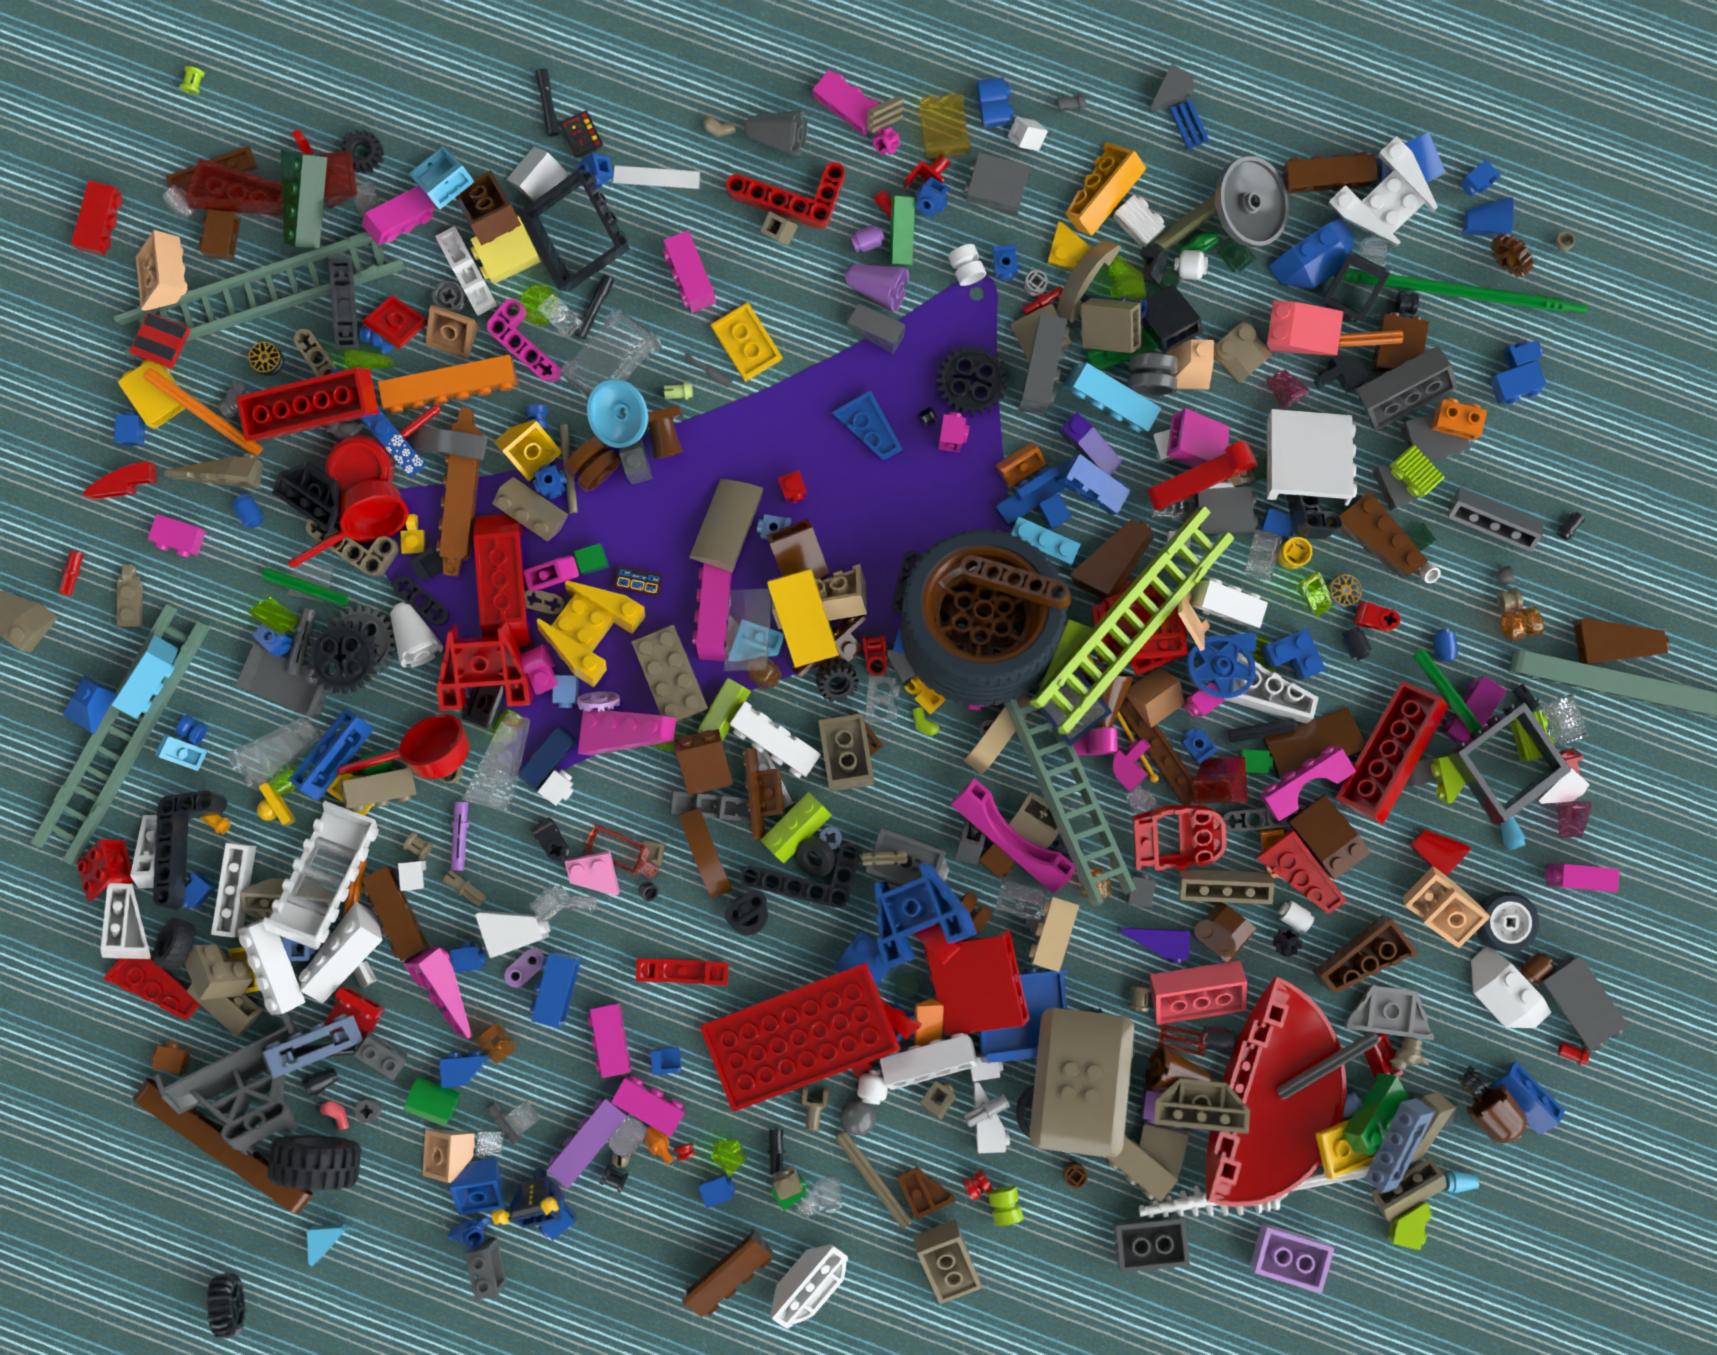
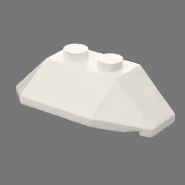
(1506, 991)
(808, 1284)

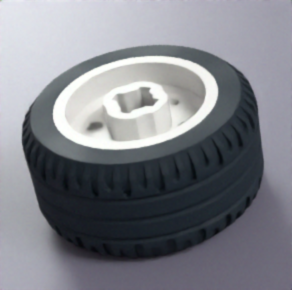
(1521, 922)

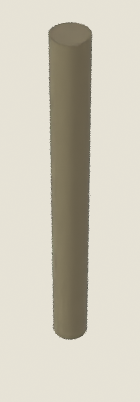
(566, 453)

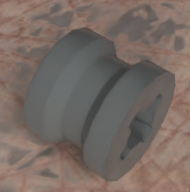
(373, 1110)

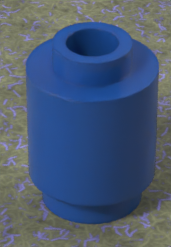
(248, 511)
(1445, 645)

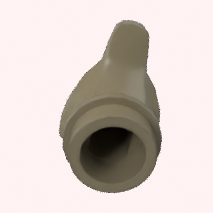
(1408, 1055)

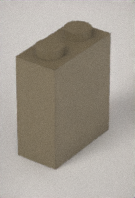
(1111, 325)

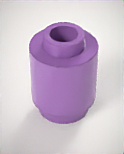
(867, 238)

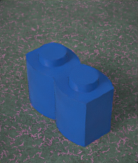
(994, 102)

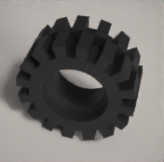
(375, 150)
(833, 670)

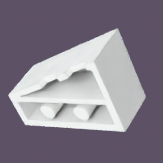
(1228, 603)
(122, 926)

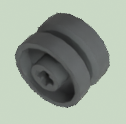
(1153, 374)

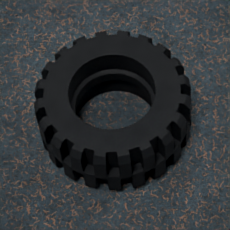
(314, 1162)

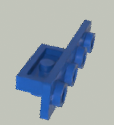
(1031, 494)

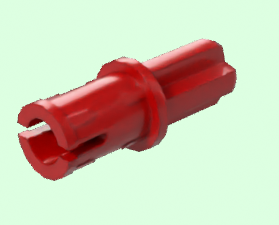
(71, 573)

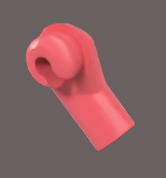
(337, 1112)

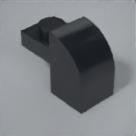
(1346, 369)

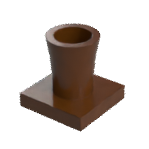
(663, 432)

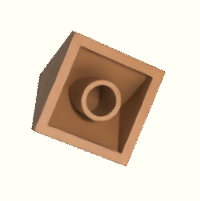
(451, 331)
(1156, 696)

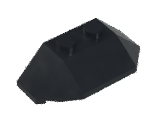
(310, 493)

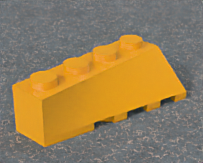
(1106, 186)

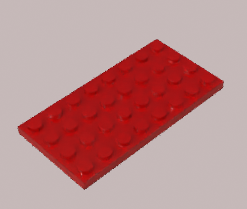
(800, 1037)

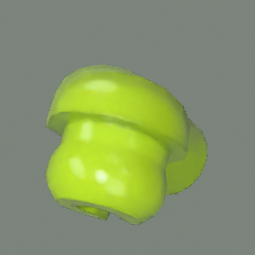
(923, 725)

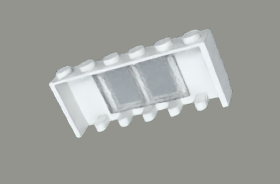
(322, 876)

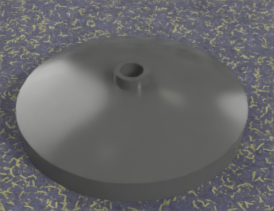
(1252, 201)

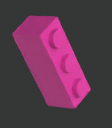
(844, 100)
(398, 215)
(609, 1040)
(649, 1105)

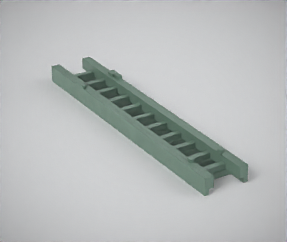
(125, 762)

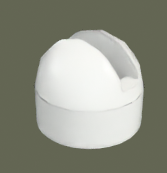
(1429, 573)

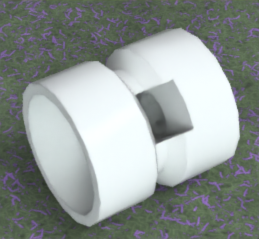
(968, 268)

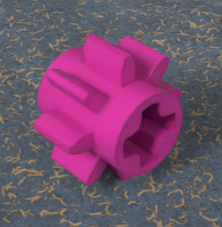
(886, 141)

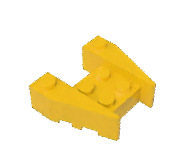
(585, 624)

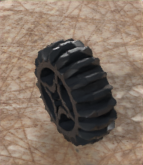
(226, 1305)

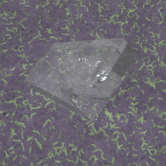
(560, 316)

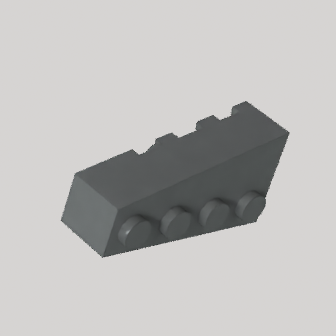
(1043, 364)

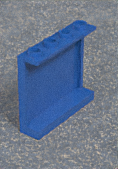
(1041, 992)

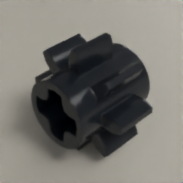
(1287, 942)

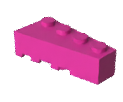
(616, 731)

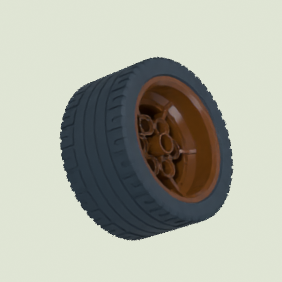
(975, 673)

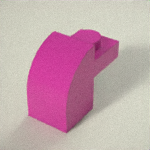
(538, 666)
(1126, 768)

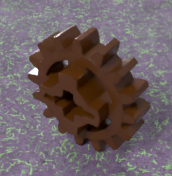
(1512, 254)

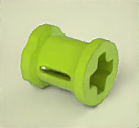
(191, 72)

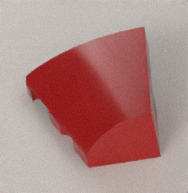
(1439, 850)

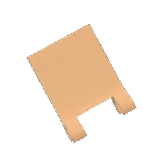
(1194, 625)

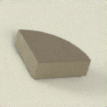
(656, 852)

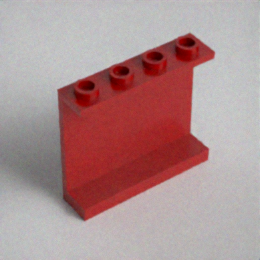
(979, 986)

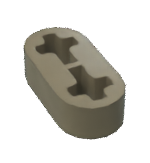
(542, 607)

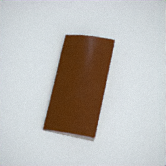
(1309, 739)

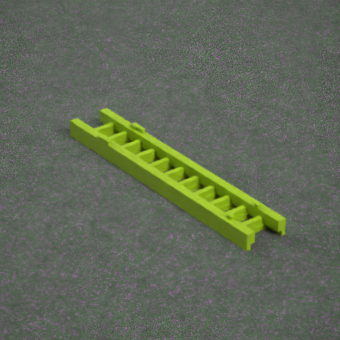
(1121, 608)

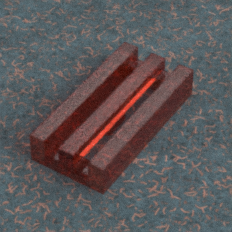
(1201, 1043)

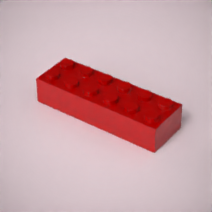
(307, 404)
(1392, 752)

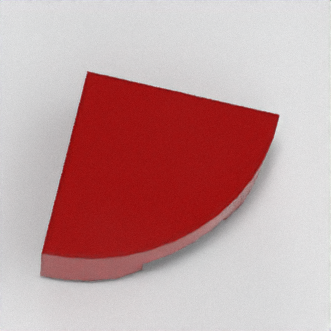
(302, 141)

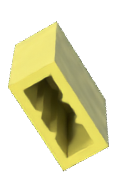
(506, 254)

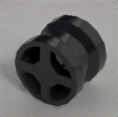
(1407, 303)

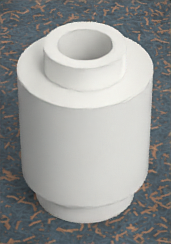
(1296, 916)

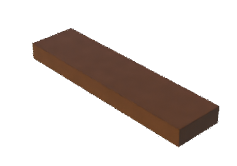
(240, 160)

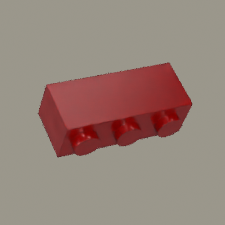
(97, 218)

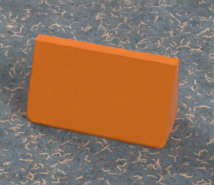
(1021, 464)
(931, 1017)

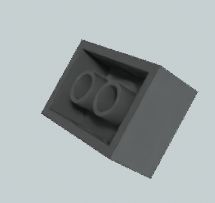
(1151, 1243)

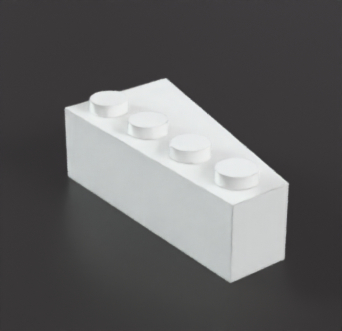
(774, 740)

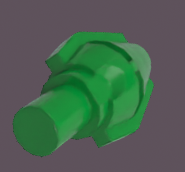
(1200, 242)

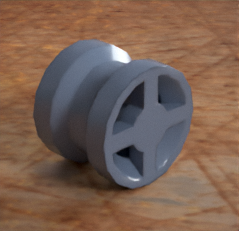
(831, 836)

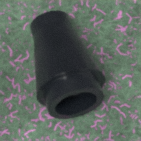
(319, 1081)

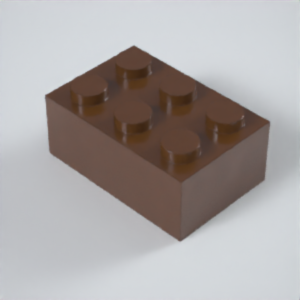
(487, 208)

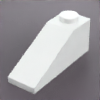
(144, 857)
(990, 1132)

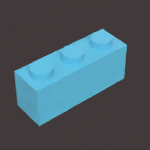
(1054, 546)

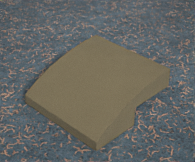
(1026, 328)
(1164, 1145)

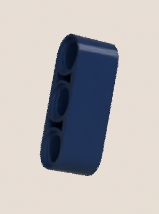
(547, 758)

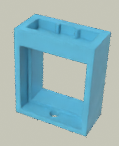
(433, 178)

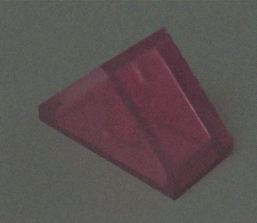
(1287, 388)
(1573, 818)

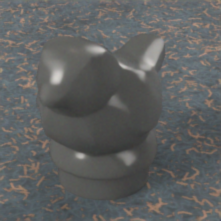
(229, 405)
(343, 430)

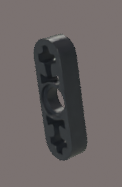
(430, 615)

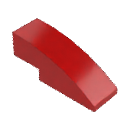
(122, 481)

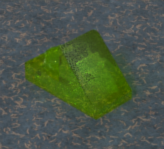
(1315, 594)

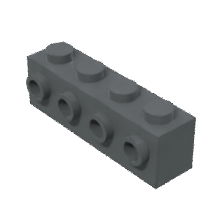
(1495, 519)

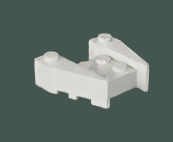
(1391, 200)

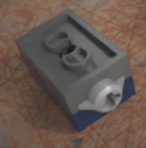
(916, 854)

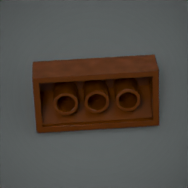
(727, 1275)

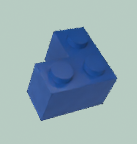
(1298, 650)

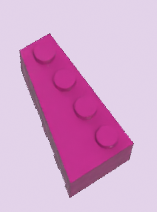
(712, 613)

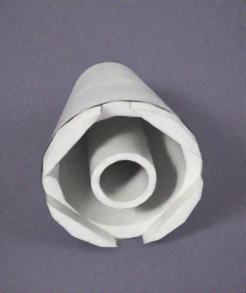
(413, 637)

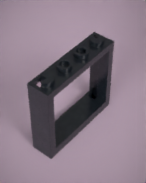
(543, 243)
(1474, 780)

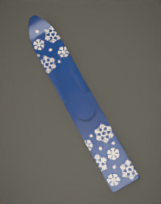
(393, 441)

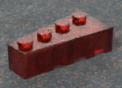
(233, 191)

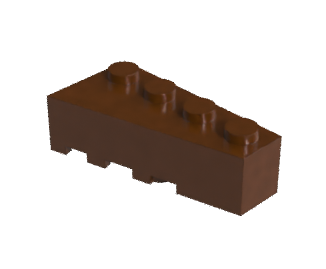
(1379, 534)
(1365, 955)

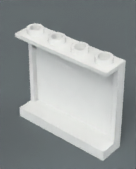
(1310, 455)

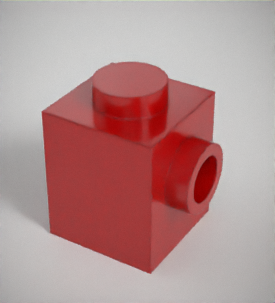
(793, 487)

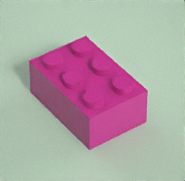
(688, 272)

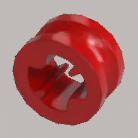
(684, 1151)

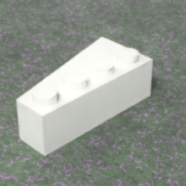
(1275, 695)
(341, 953)

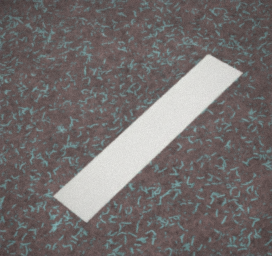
(656, 177)

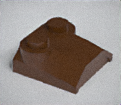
(1223, 932)

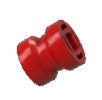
(977, 1185)

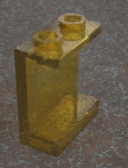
(944, 125)

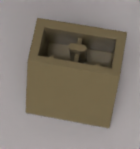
(1035, 821)

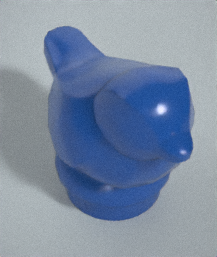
(377, 341)
(469, 1232)

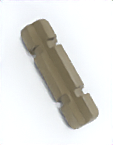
(884, 858)

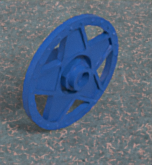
(1222, 667)

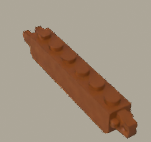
(459, 501)

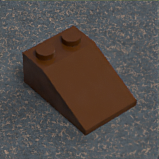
(1329, 837)

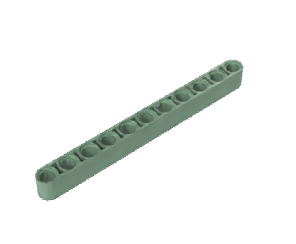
(1614, 683)

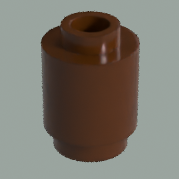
(1537, 968)

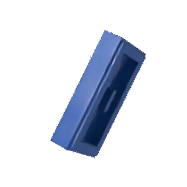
(1182, 107)

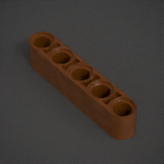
(1023, 589)

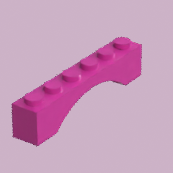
(1045, 865)

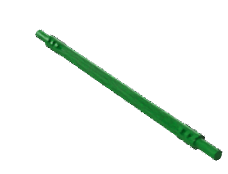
(1467, 291)

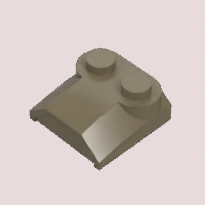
(1241, 352)

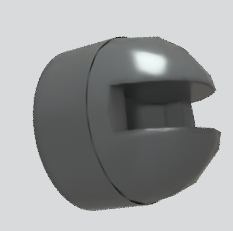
(1505, 575)

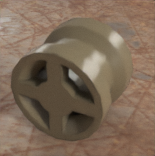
(1509, 600)

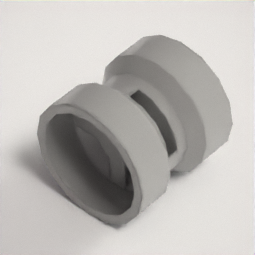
(1033, 286)

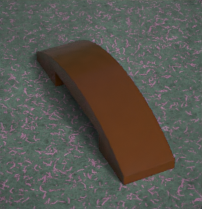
(705, 852)

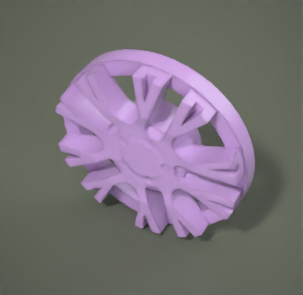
(598, 700)

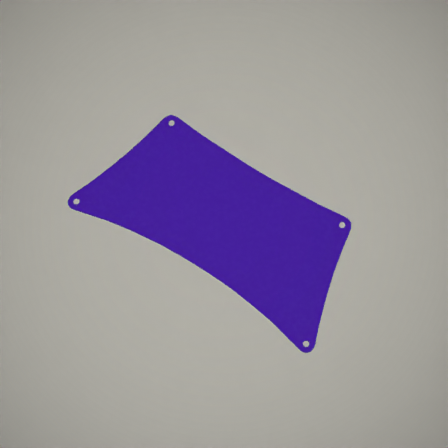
(855, 501)

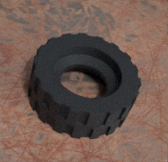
(174, 944)

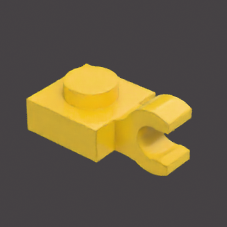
(413, 539)
(926, 697)

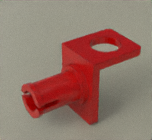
(926, 171)

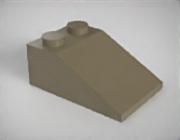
(846, 752)
(947, 1261)

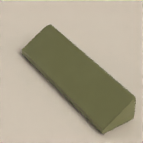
(1185, 225)

